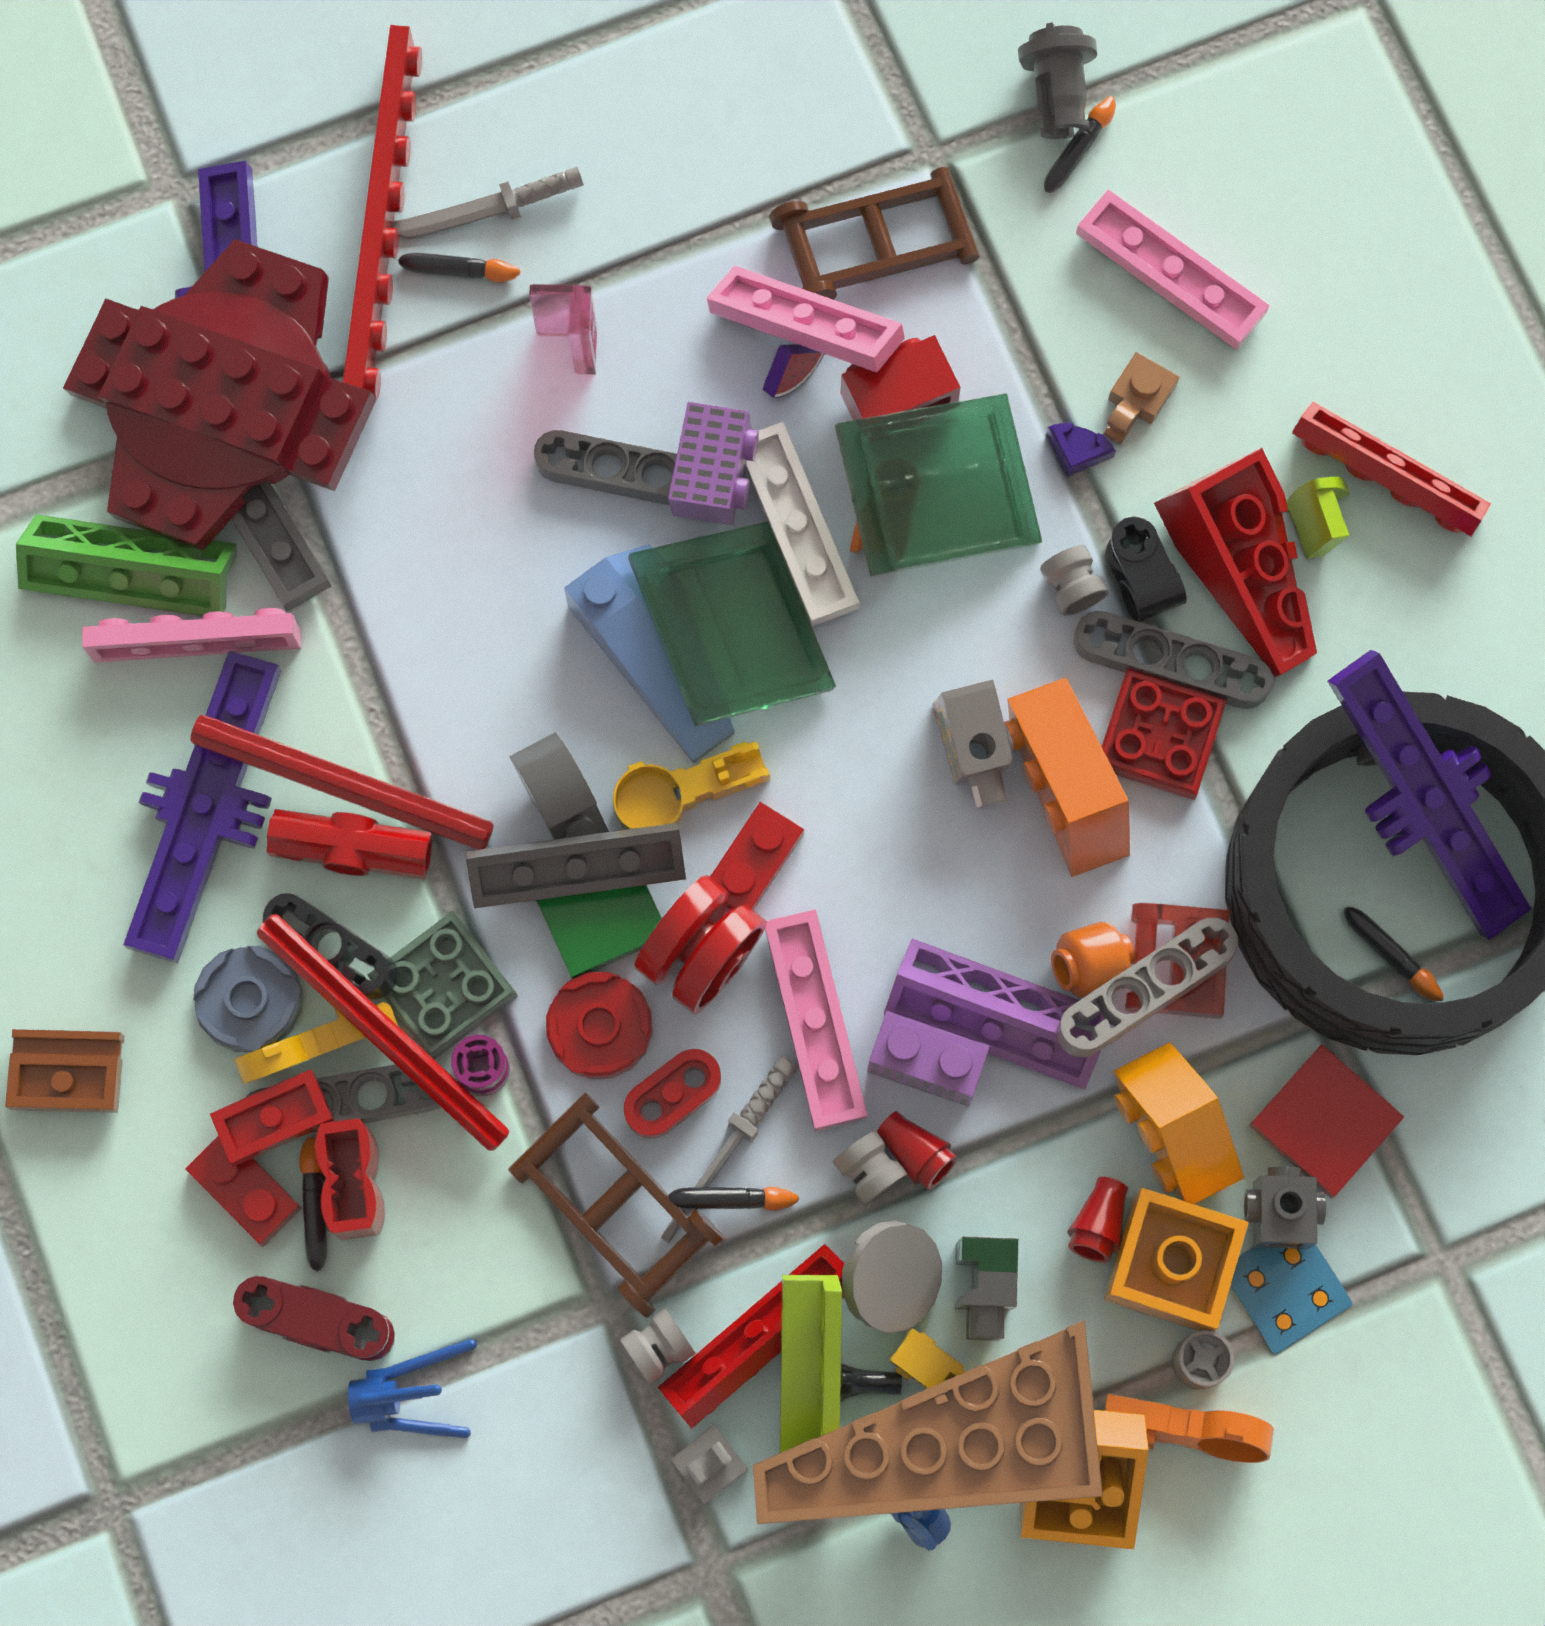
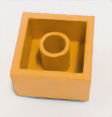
(1176, 1260)

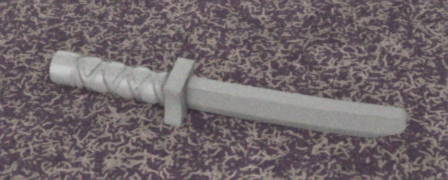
(489, 205)
(744, 1125)

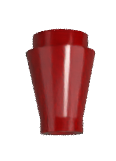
(919, 1152)
(1099, 1222)

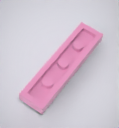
(1172, 269)
(806, 318)
(172, 637)
(815, 1020)

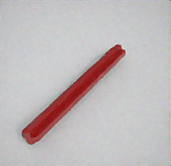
(341, 782)
(382, 1032)

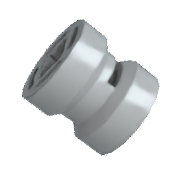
(1073, 579)
(870, 1168)
(668, 1338)
(1211, 1355)

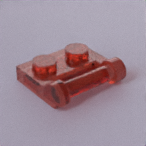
(1208, 997)

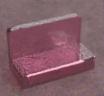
(571, 313)

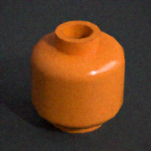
(1090, 957)

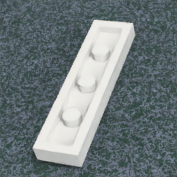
(800, 527)

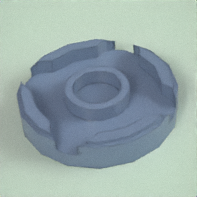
(247, 998)

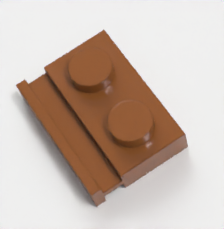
(64, 1071)

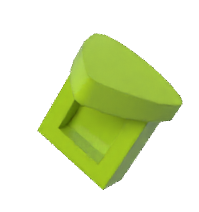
(1319, 515)

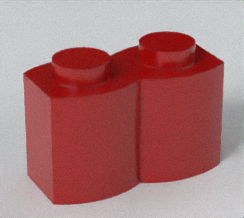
(350, 1163)

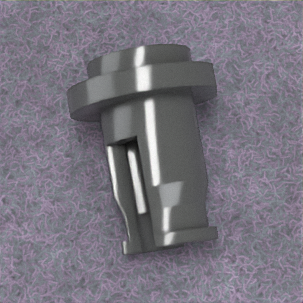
(1058, 64)

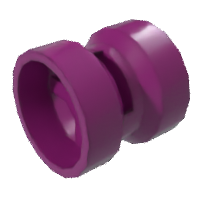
(487, 1072)

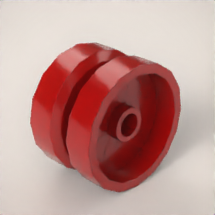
(700, 944)

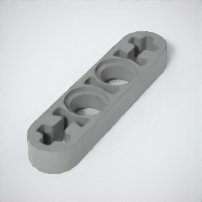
(1150, 990)

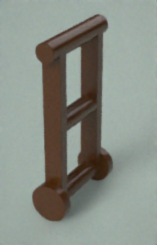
(796, 218)
(634, 1288)

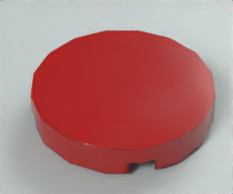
(599, 1025)

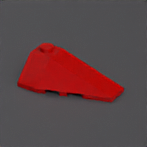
(1238, 547)

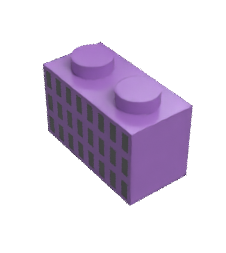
(712, 463)
(927, 1058)

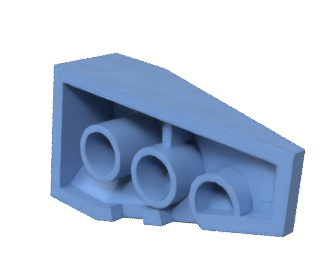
(618, 619)

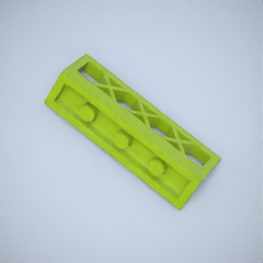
(809, 1358)

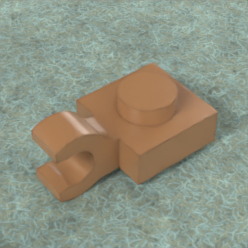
(1138, 393)

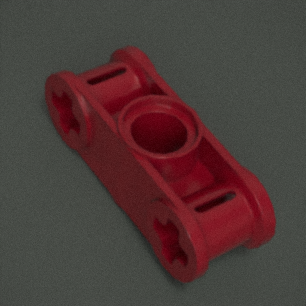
(313, 1318)

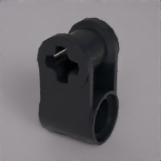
(1147, 578)

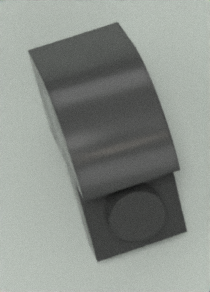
(558, 789)

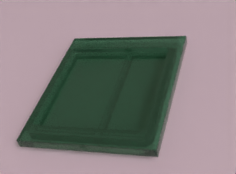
(938, 484)
(731, 623)

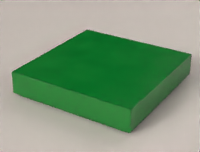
(600, 926)

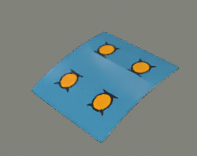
(1288, 1292)

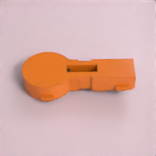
(1216, 1433)

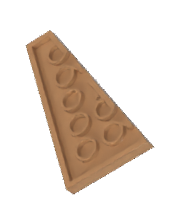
(976, 1440)

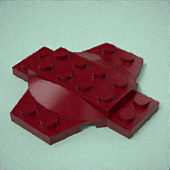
(219, 394)

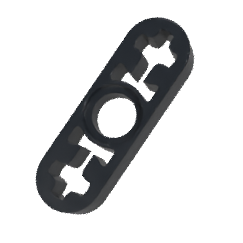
(351, 945)

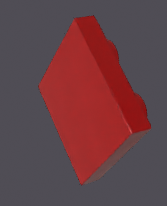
(1162, 733)
(1326, 1121)

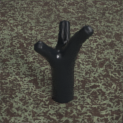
(860, 1381)

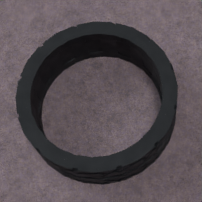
(1299, 977)

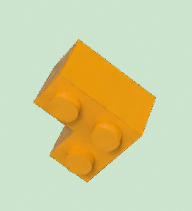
(1179, 1123)
(1104, 1519)

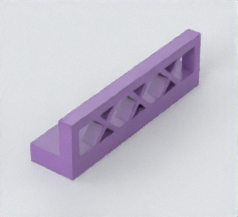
(993, 1016)

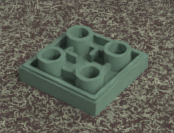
(445, 986)

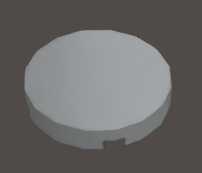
(892, 1276)

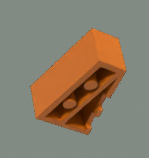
(1070, 776)

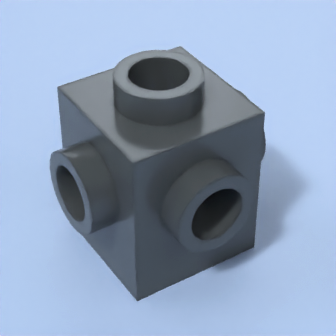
(1271, 1223)

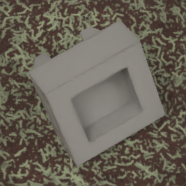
(709, 1464)

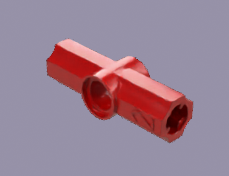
(349, 844)

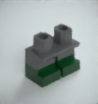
(993, 1284)

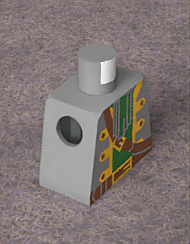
(969, 717)

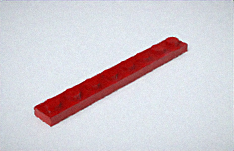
(384, 198)

